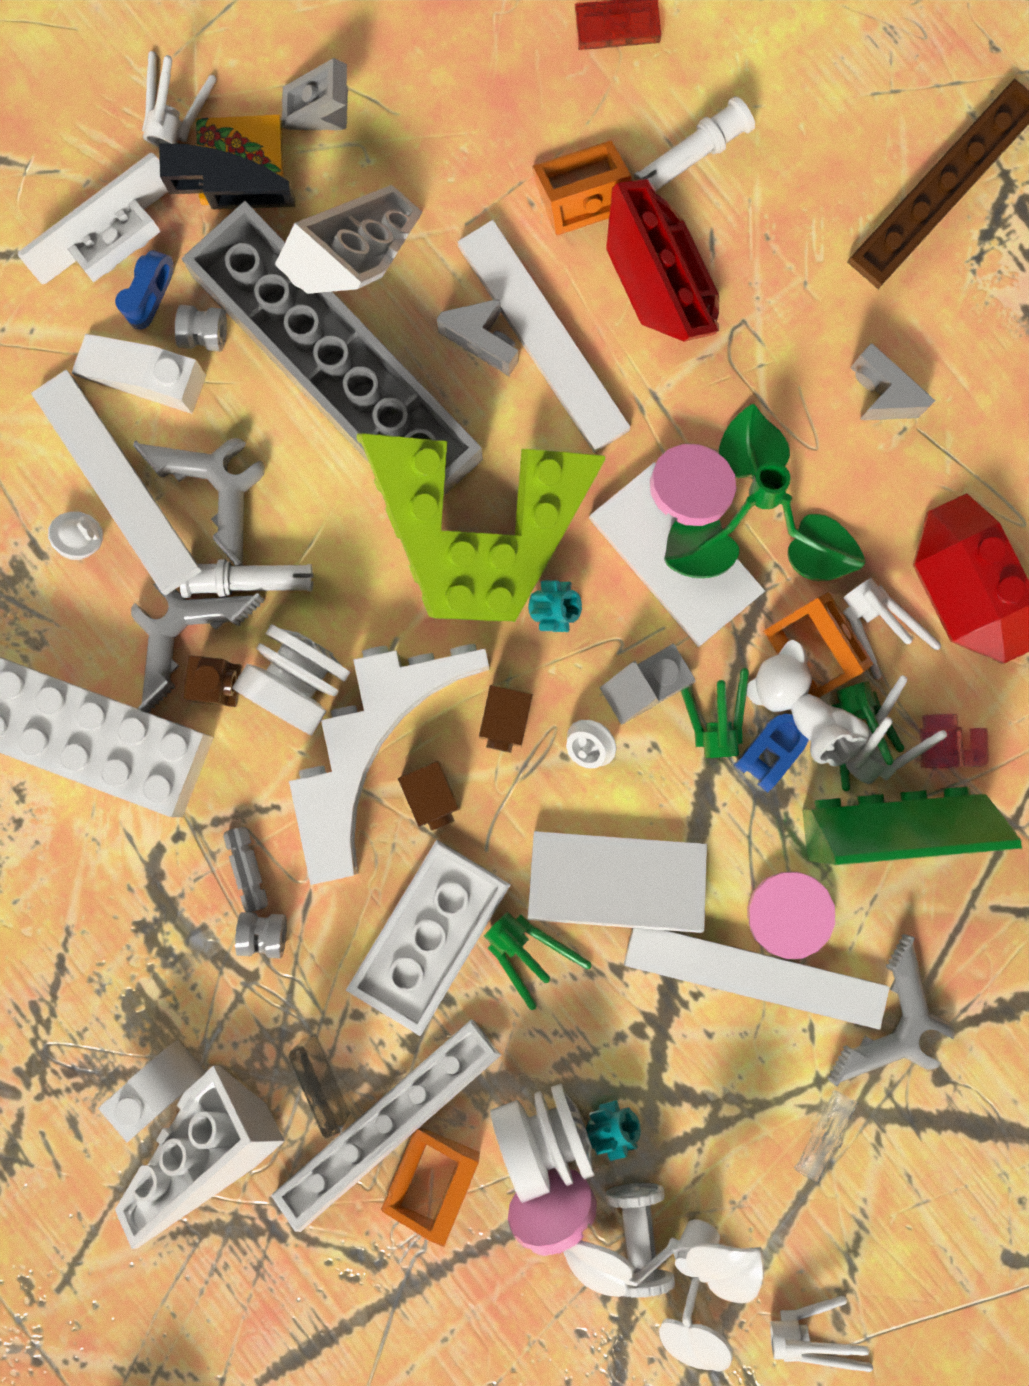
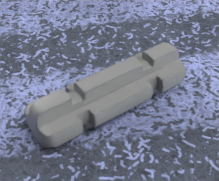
(245, 869)

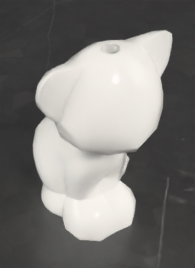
(785, 685)

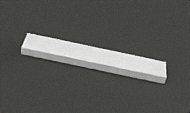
(544, 336)
(116, 483)
(757, 976)
(385, 1125)

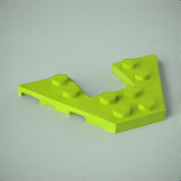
(474, 571)

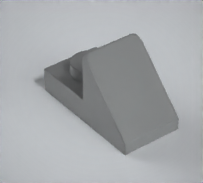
(317, 99)
(470, 330)
(899, 393)
(647, 683)

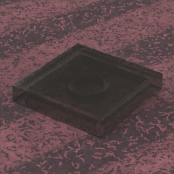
(319, 1085)

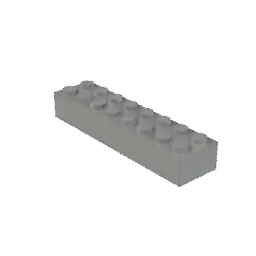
(321, 343)

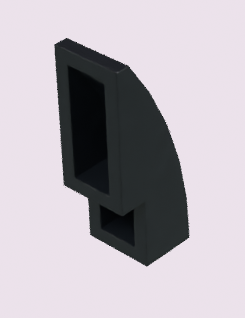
(222, 177)

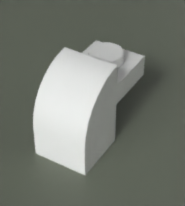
(151, 1090)

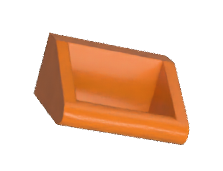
(584, 200)
(836, 634)
(439, 1228)

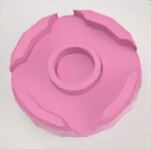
(693, 484)
(791, 915)
(556, 1218)

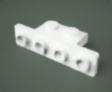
(101, 228)

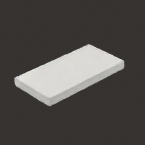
(640, 537)
(618, 882)
(428, 937)

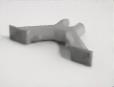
(214, 468)
(164, 630)
(905, 1039)

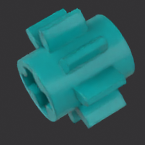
(555, 606)
(613, 1130)

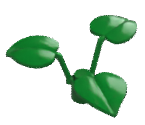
(759, 449)

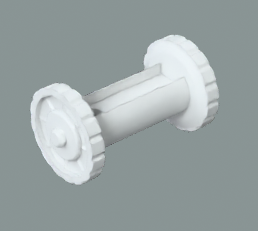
(639, 1237)

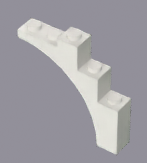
(329, 801)

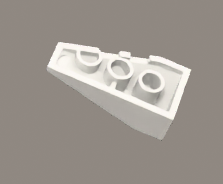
(348, 242)
(209, 1145)

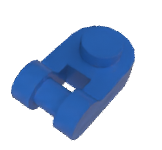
(147, 289)
(782, 740)

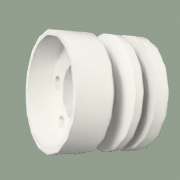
(291, 679)
(542, 1142)

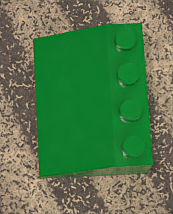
(905, 827)

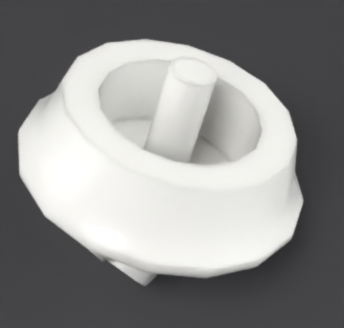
(75, 535)
(590, 744)

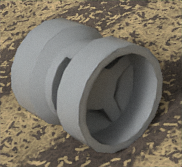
(200, 328)
(260, 935)

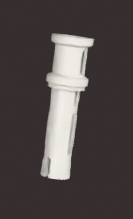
(710, 136)
(225, 578)

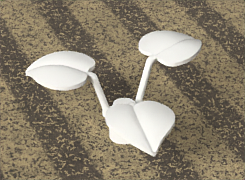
(728, 1270)

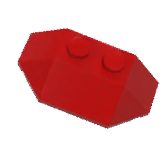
(660, 264)
(974, 580)

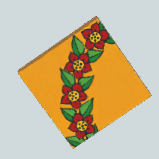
(251, 137)

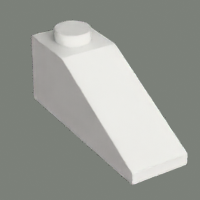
(141, 371)

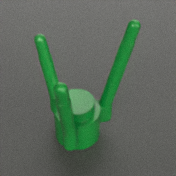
(865, 705)
(721, 736)
(509, 938)

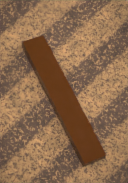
(943, 186)

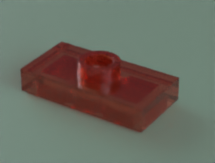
(617, 23)

